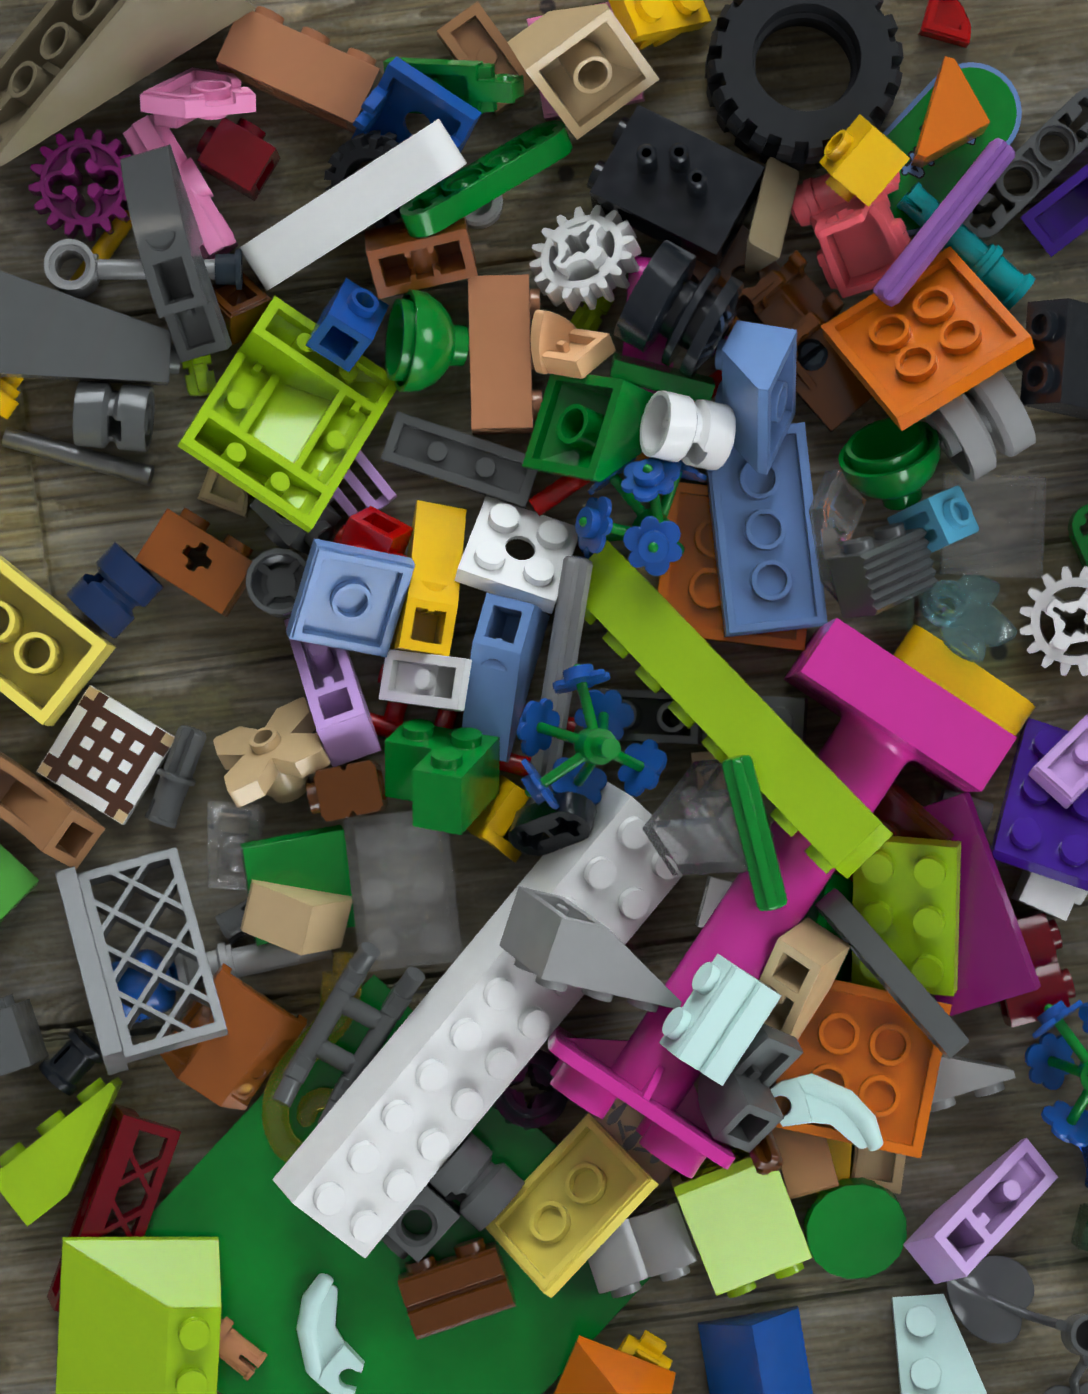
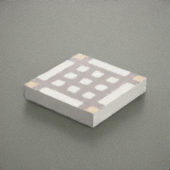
(107, 755)

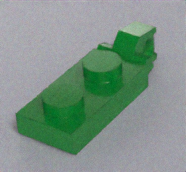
(470, 81)

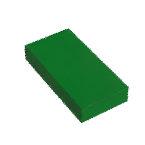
(660, 377)

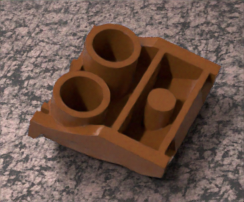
(236, 1064)

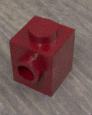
(238, 156)

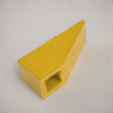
(432, 595)

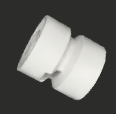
(687, 431)

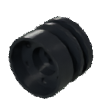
(678, 309)

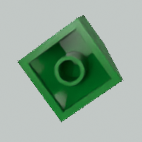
(586, 427)

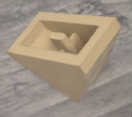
(296, 917)

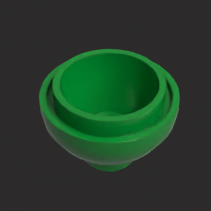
(422, 342)
(891, 462)

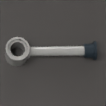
(224, 269)

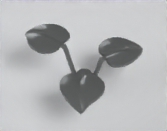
(995, 1301)

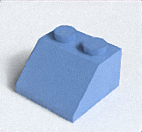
(759, 387)

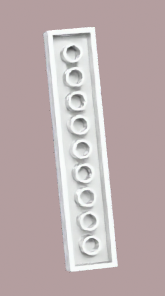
(465, 1041)

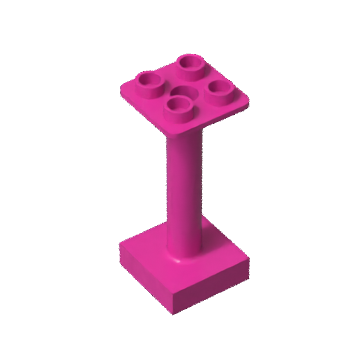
(886, 721)

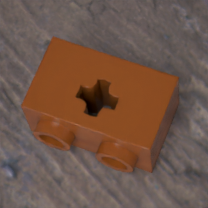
(418, 263)
(168, 553)

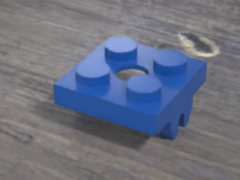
(409, 90)

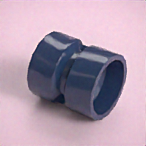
(114, 590)

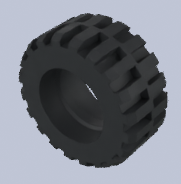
(785, 132)

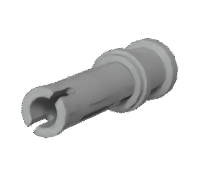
(245, 960)

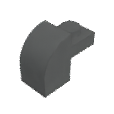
(744, 1107)

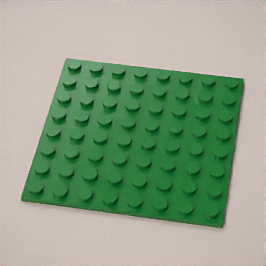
(277, 1251)

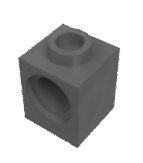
(442, 1214)

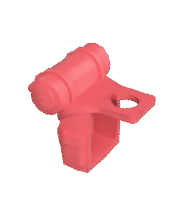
(854, 239)

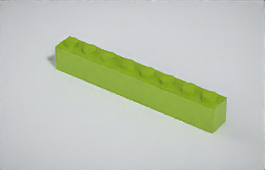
(731, 714)

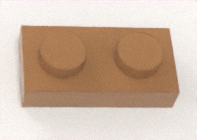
(478, 39)

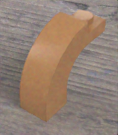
(45, 815)

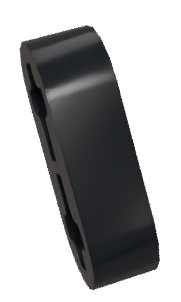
(543, 830)

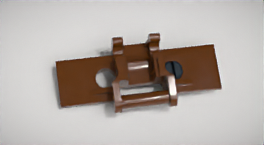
(792, 301)

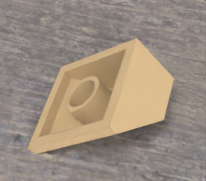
(583, 64)

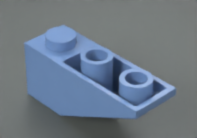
(503, 667)

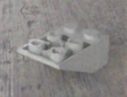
(574, 949)

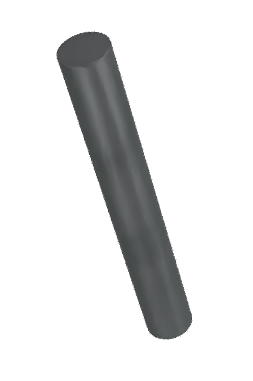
(77, 456)

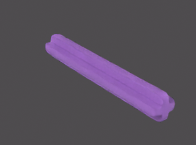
(944, 222)

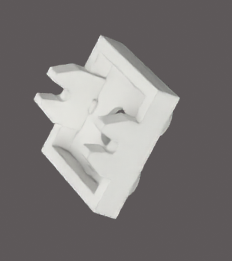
(492, 570)

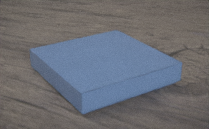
(350, 598)

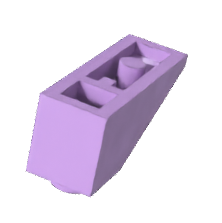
(335, 701)
(980, 1214)

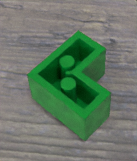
(443, 773)

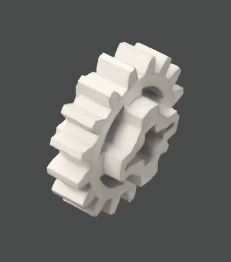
(581, 258)
(1046, 602)

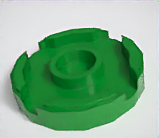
(855, 1228)

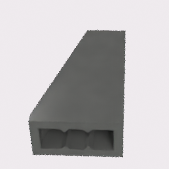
(75, 340)

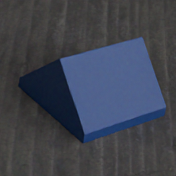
(756, 1354)

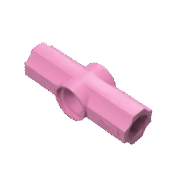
(213, 227)

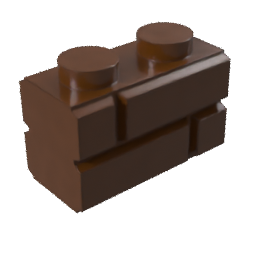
(347, 791)
(455, 1288)

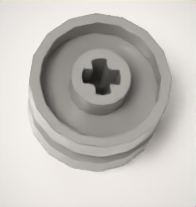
(980, 423)

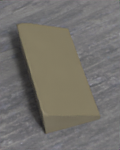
(771, 215)

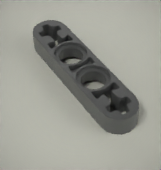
(1038, 168)
(892, 973)

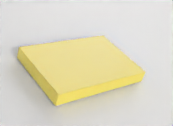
(571, 1205)

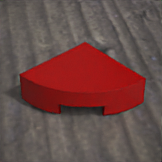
(946, 22)

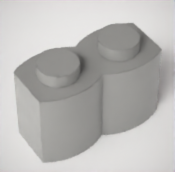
(644, 1246)

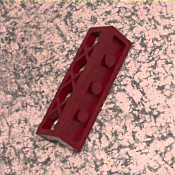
(109, 1175)

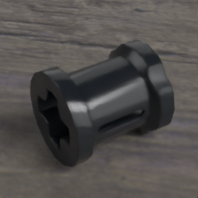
(72, 1061)

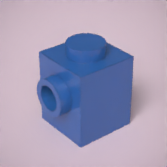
(347, 325)

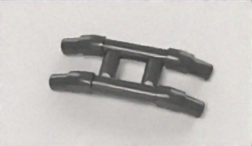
(342, 1002)

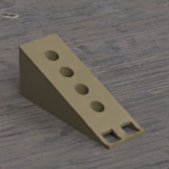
(90, 52)

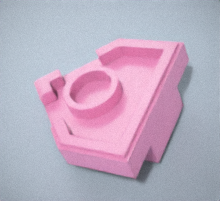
(197, 95)

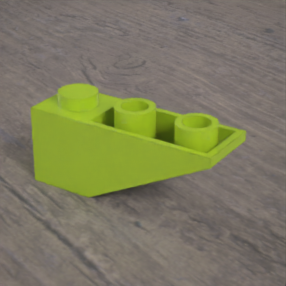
(52, 1166)

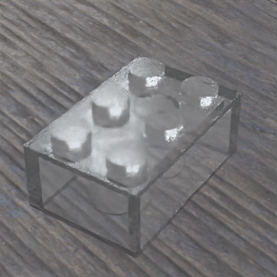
(403, 890)

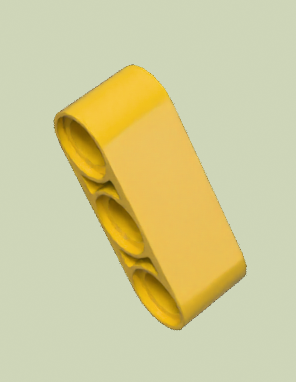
(964, 679)

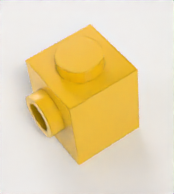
(861, 161)

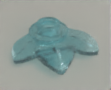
(970, 617)

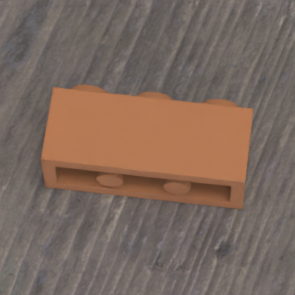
(299, 67)
(502, 354)

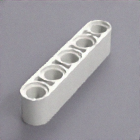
(353, 204)

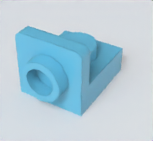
(943, 516)

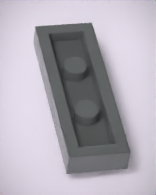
(459, 459)

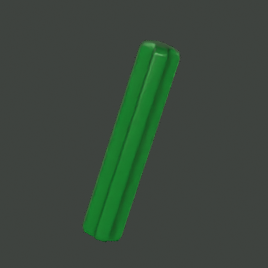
(754, 832)

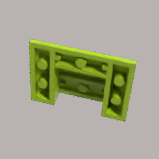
(287, 417)
(139, 1315)

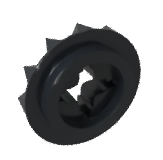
(543, 1107)

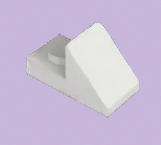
(425, 680)

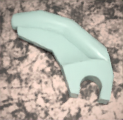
(825, 1102)
(320, 1342)

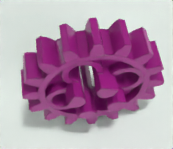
(66, 206)

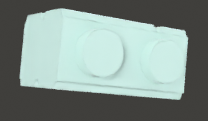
(718, 1018)

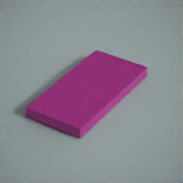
(991, 945)

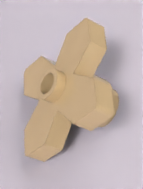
(273, 758)

